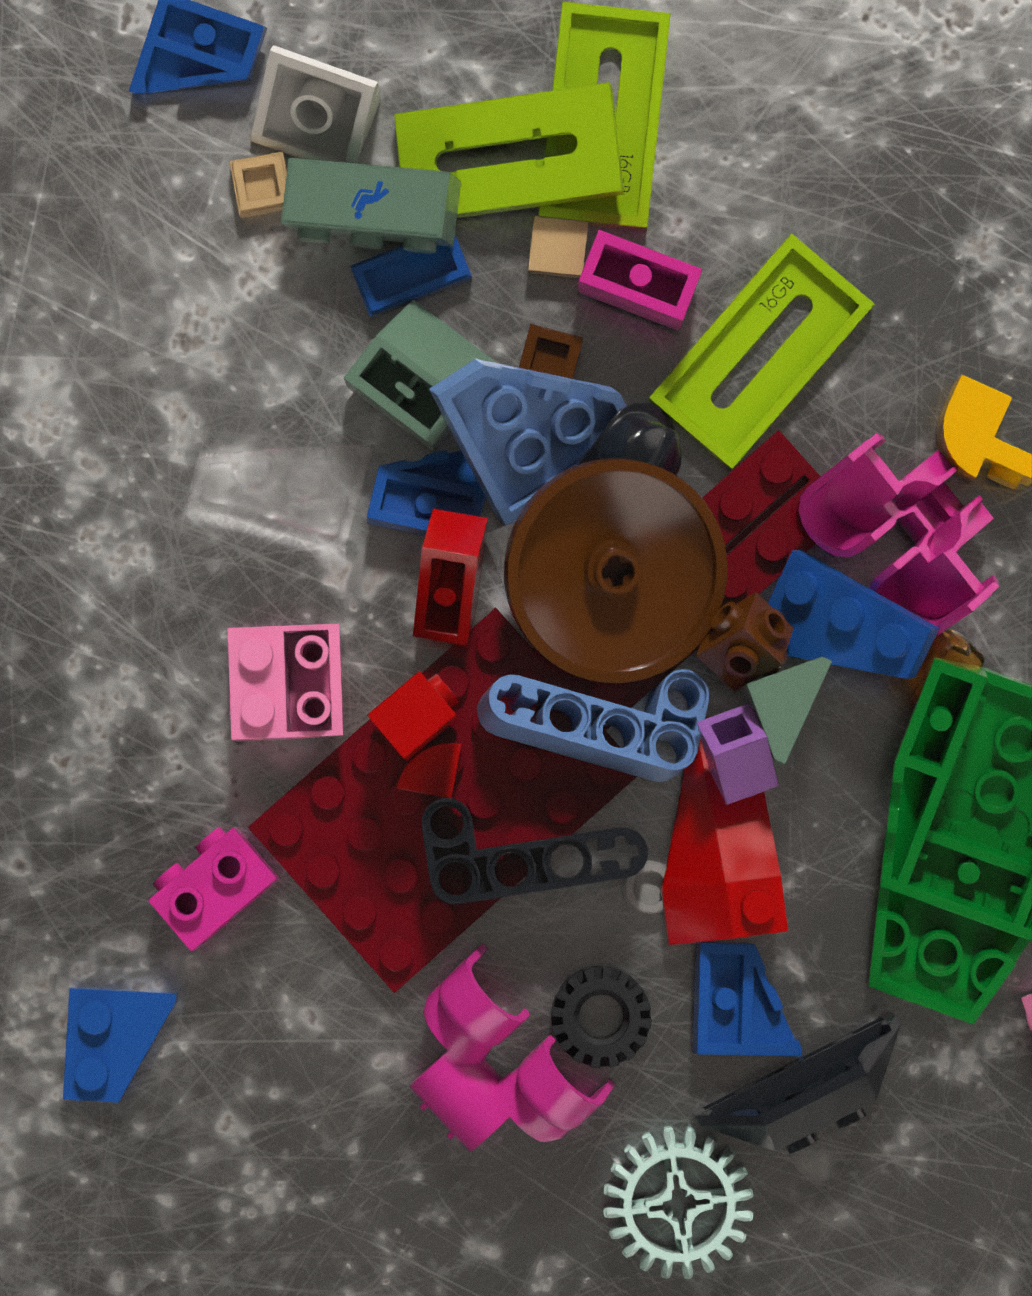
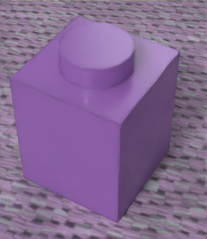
(738, 753)

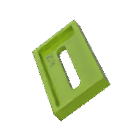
(642, 44)
(584, 174)
(688, 389)

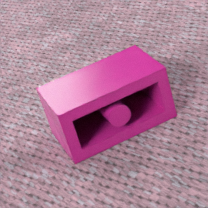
(639, 280)

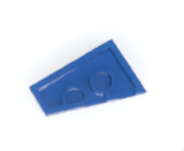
(848, 621)

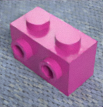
(213, 887)

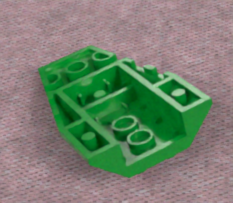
(957, 844)

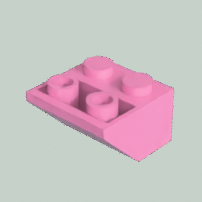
(285, 682)

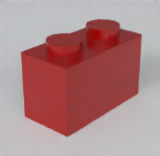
(449, 577)
(415, 714)

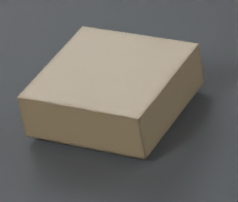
(259, 183)
(558, 247)

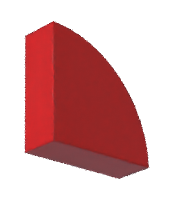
(432, 771)

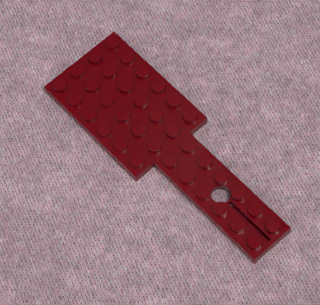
(361, 840)

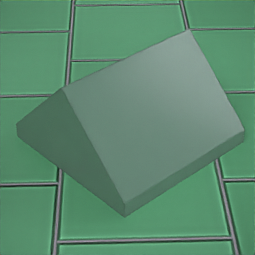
(784, 702)

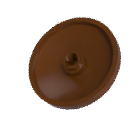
(615, 570)

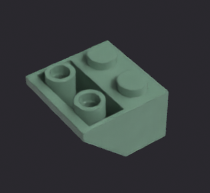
(404, 364)

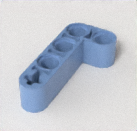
(589, 715)

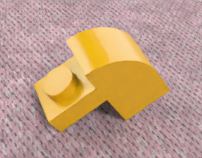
(968, 435)

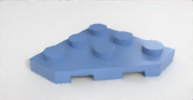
(521, 427)

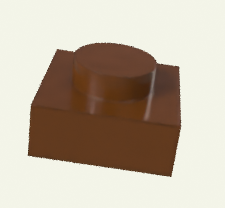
(551, 351)

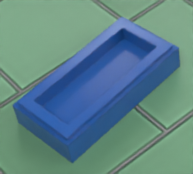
(400, 276)

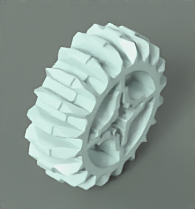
(652, 1203)

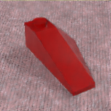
(720, 865)

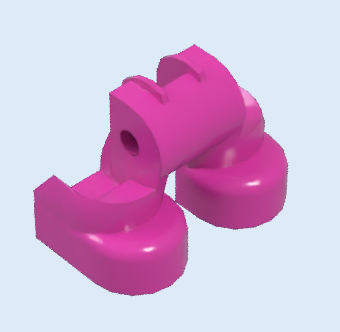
(864, 500)
(466, 1087)

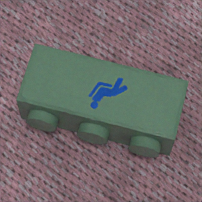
(370, 204)

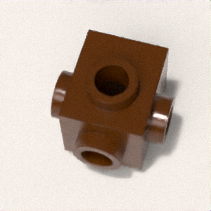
(745, 641)

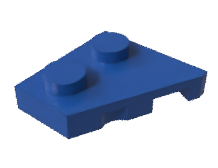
(195, 48)
(411, 490)
(737, 1005)
(110, 1039)

